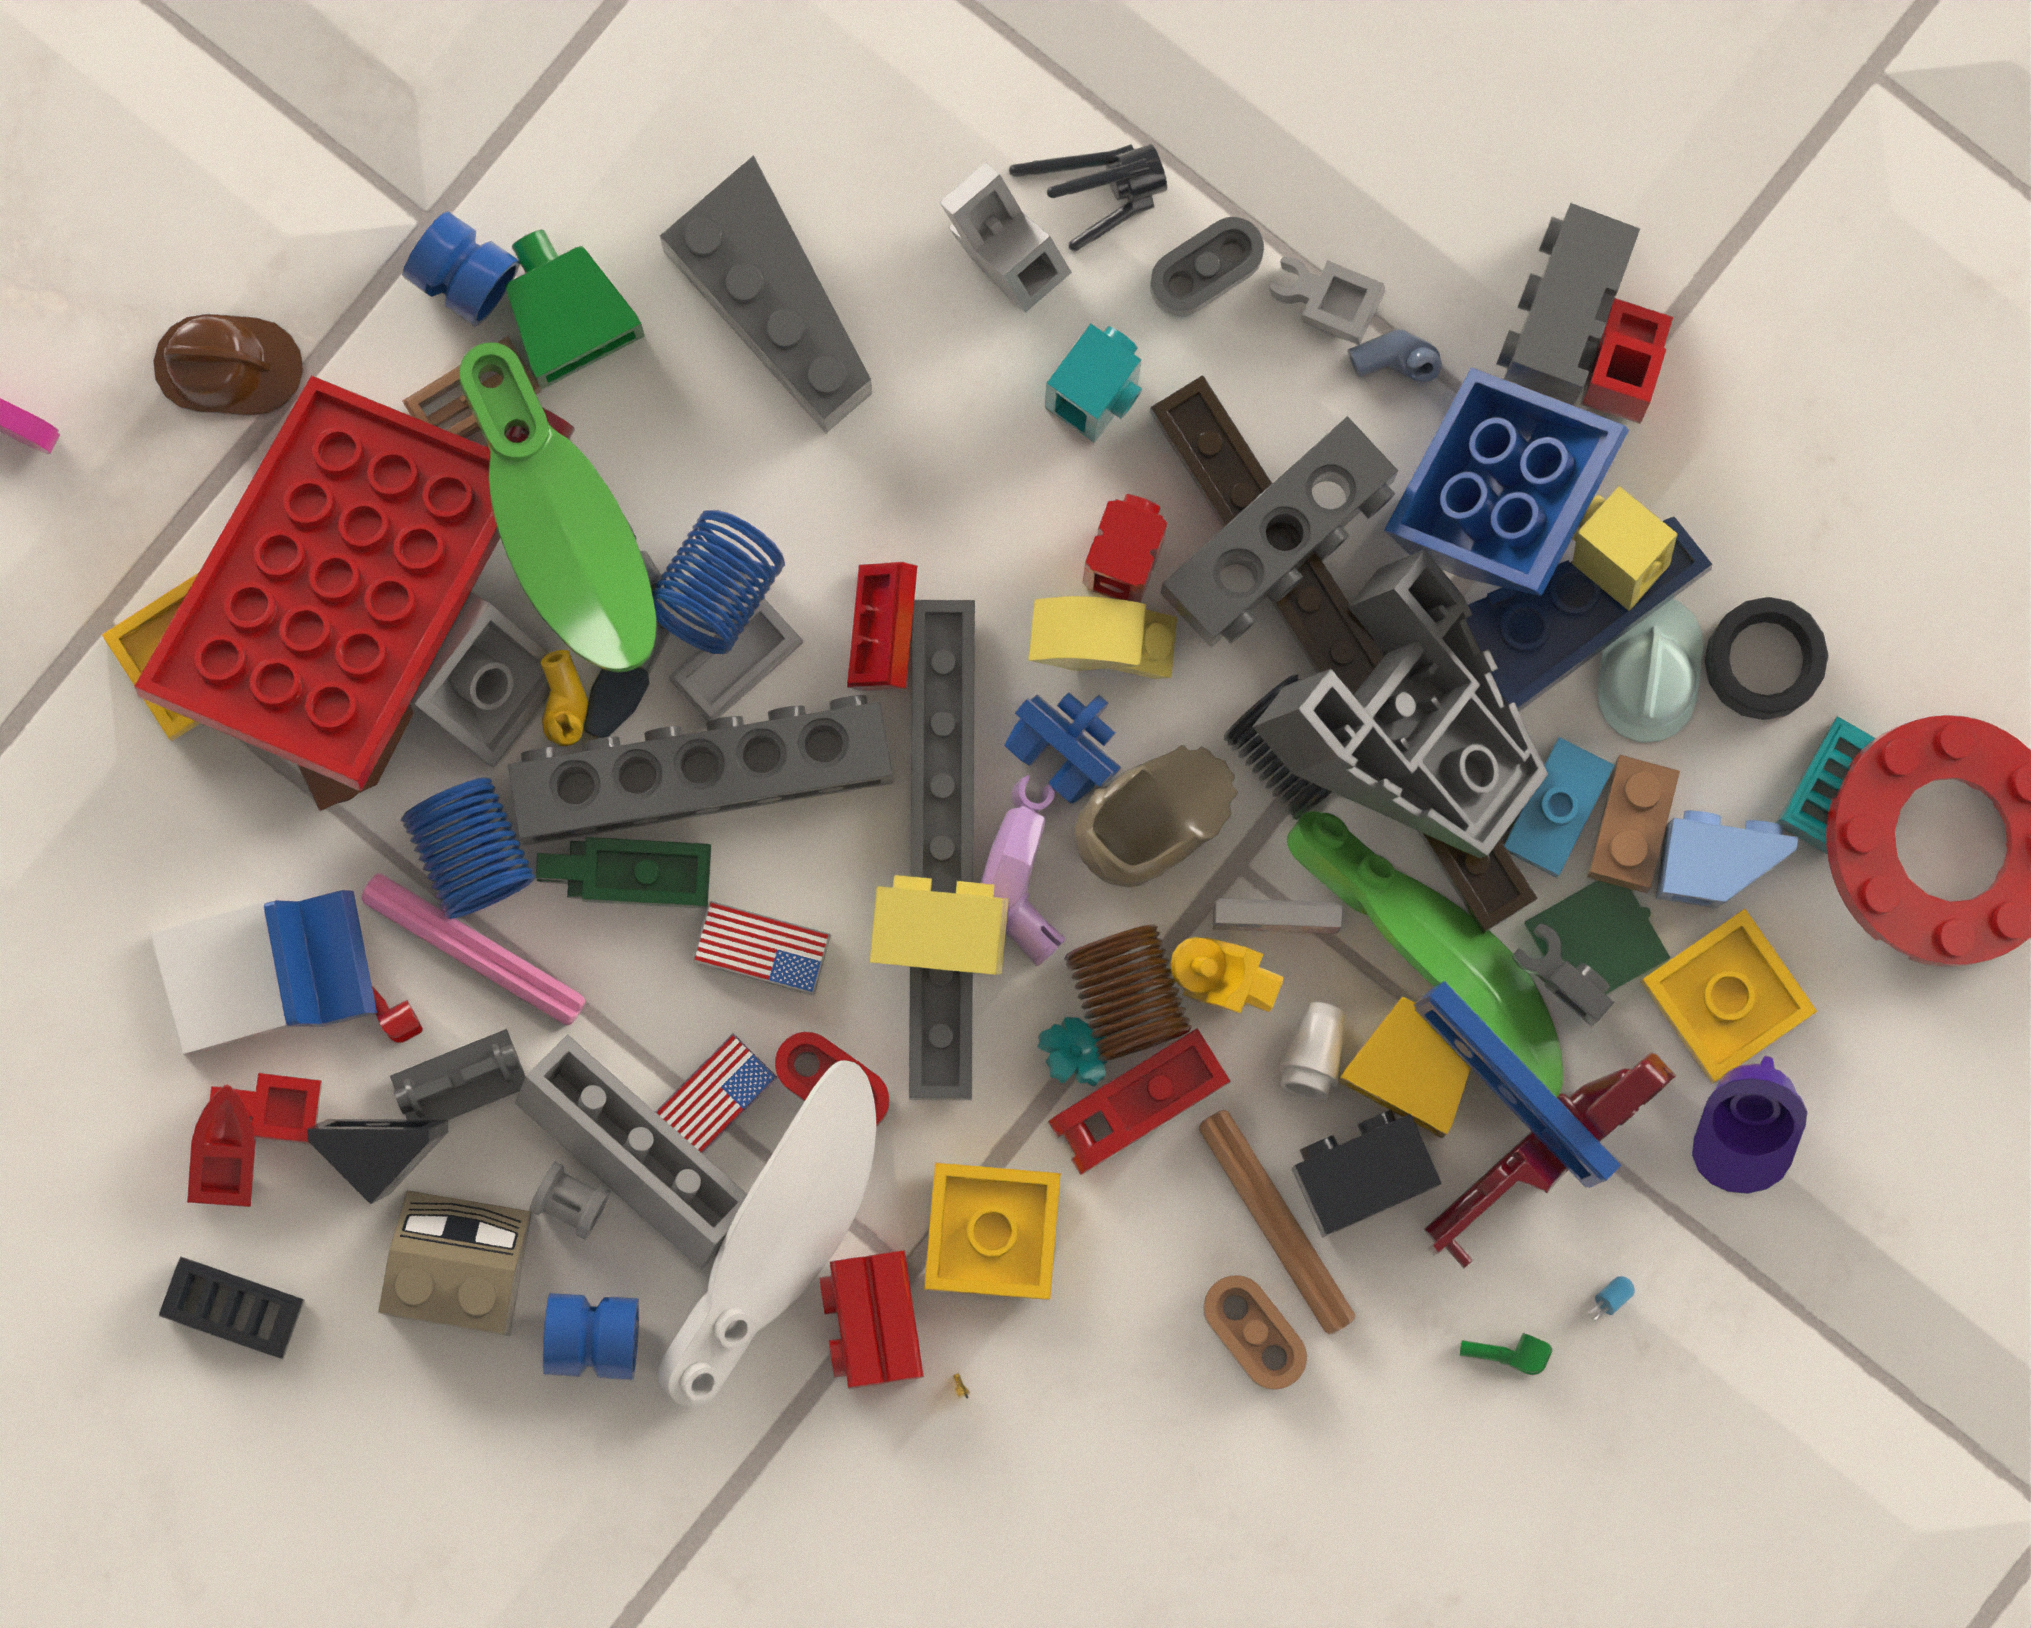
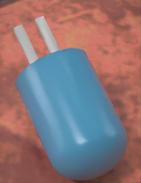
(1613, 1296)

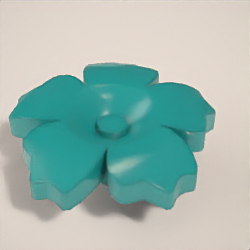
(1072, 1051)

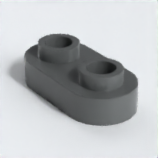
(1204, 266)

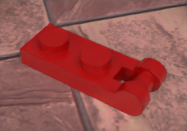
(1141, 1099)

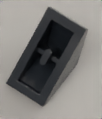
(376, 1152)

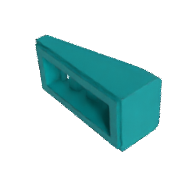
(1792, 817)

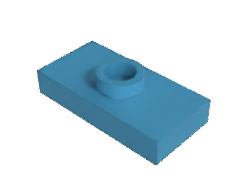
(1558, 808)

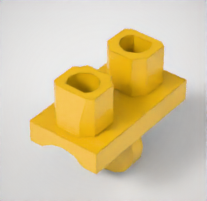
(1224, 975)

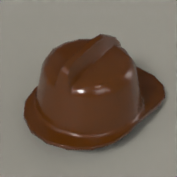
(227, 364)

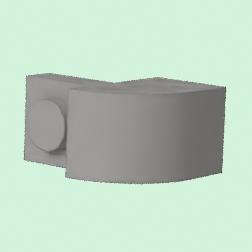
(1003, 238)

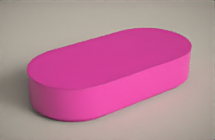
(27, 428)

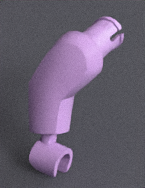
(1010, 871)

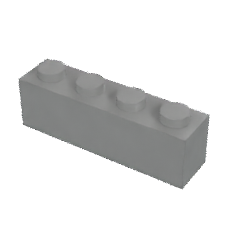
(631, 1150)

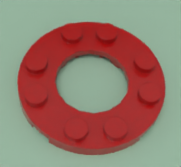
(1865, 849)

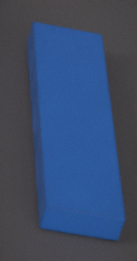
(1516, 1085)

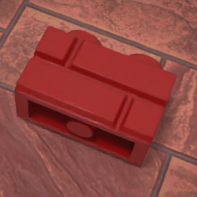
(1125, 549)
(873, 1319)

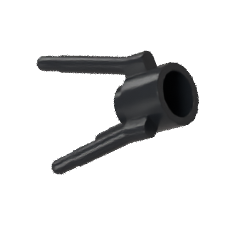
(1129, 171)

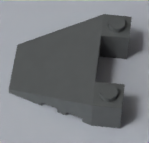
(1425, 727)

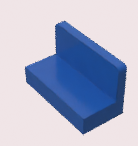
(320, 959)

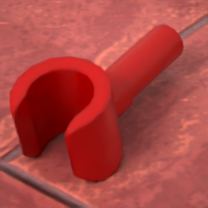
(397, 1022)

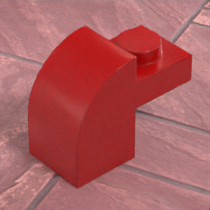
(1627, 361)

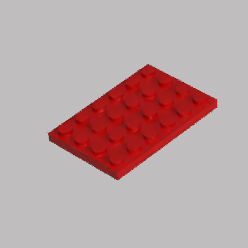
(330, 585)

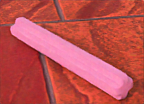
(473, 949)

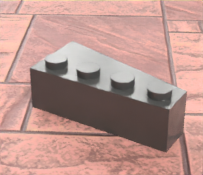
(762, 284)

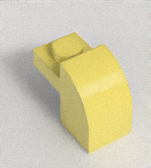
(1102, 634)

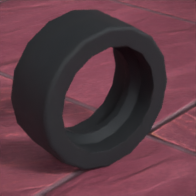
(1791, 618)

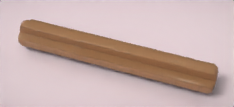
(1276, 1222)

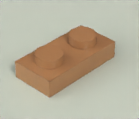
(1633, 824)

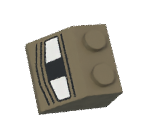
(455, 1263)

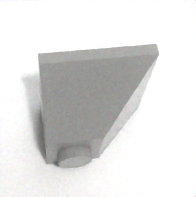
(484, 681)

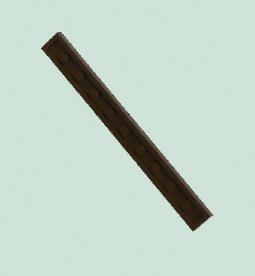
(1318, 615)

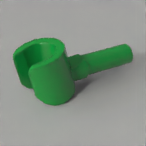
(1529, 1356)

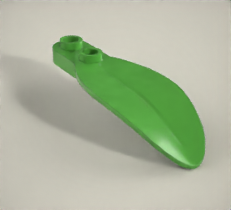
(560, 522)
(1434, 939)

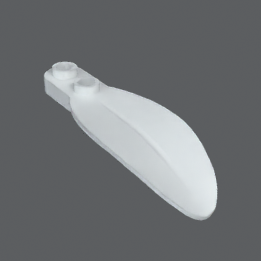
(779, 1233)

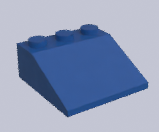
(1505, 483)

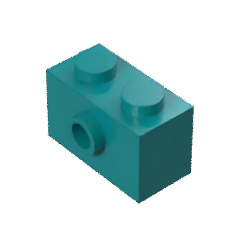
(1095, 381)

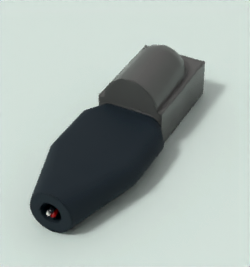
(619, 693)

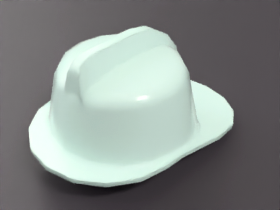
(1652, 675)

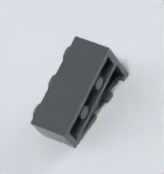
(1568, 303)

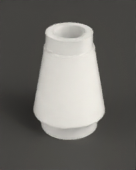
(1314, 1054)

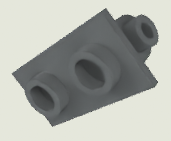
(460, 1079)

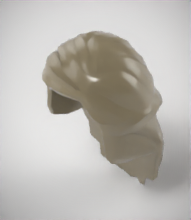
(1154, 816)

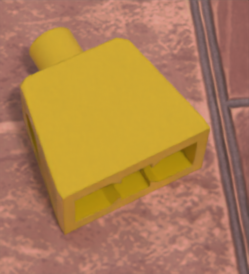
(1409, 1070)

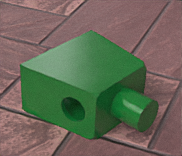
(566, 309)

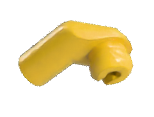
(566, 701)

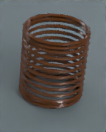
(1143, 1036)

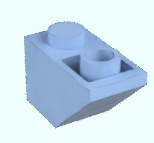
(1714, 862)

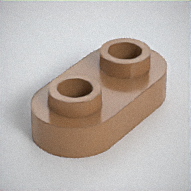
(1255, 1332)

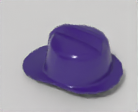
(1749, 1129)

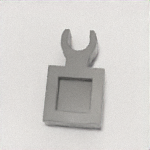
(1336, 301)

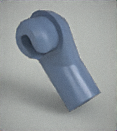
(1400, 352)

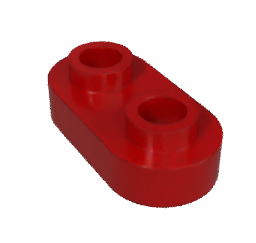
(828, 1055)

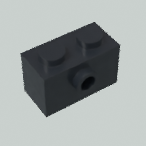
(1365, 1173)

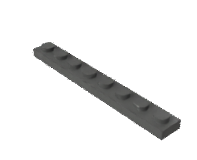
(942, 834)

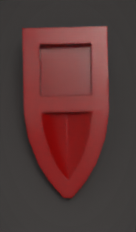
(222, 1153)

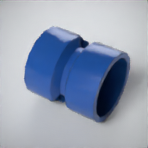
(457, 266)
(591, 1336)

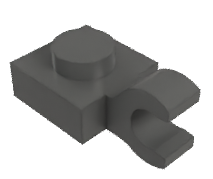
(1577, 987)

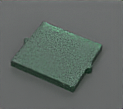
(1605, 931)

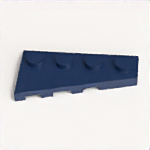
(1553, 634)

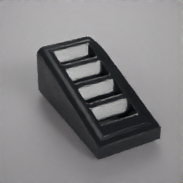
(180, 1289)

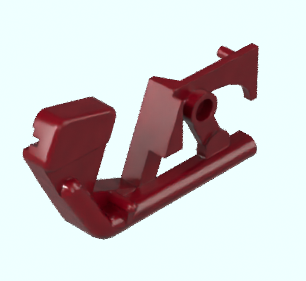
(1598, 1107)

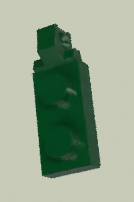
(631, 872)

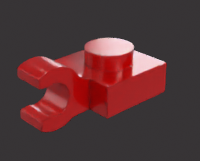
(281, 1106)

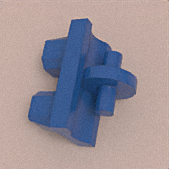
(1044, 726)

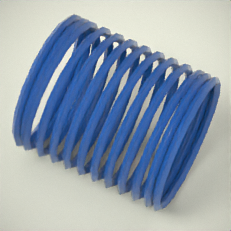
(720, 563)
(487, 889)

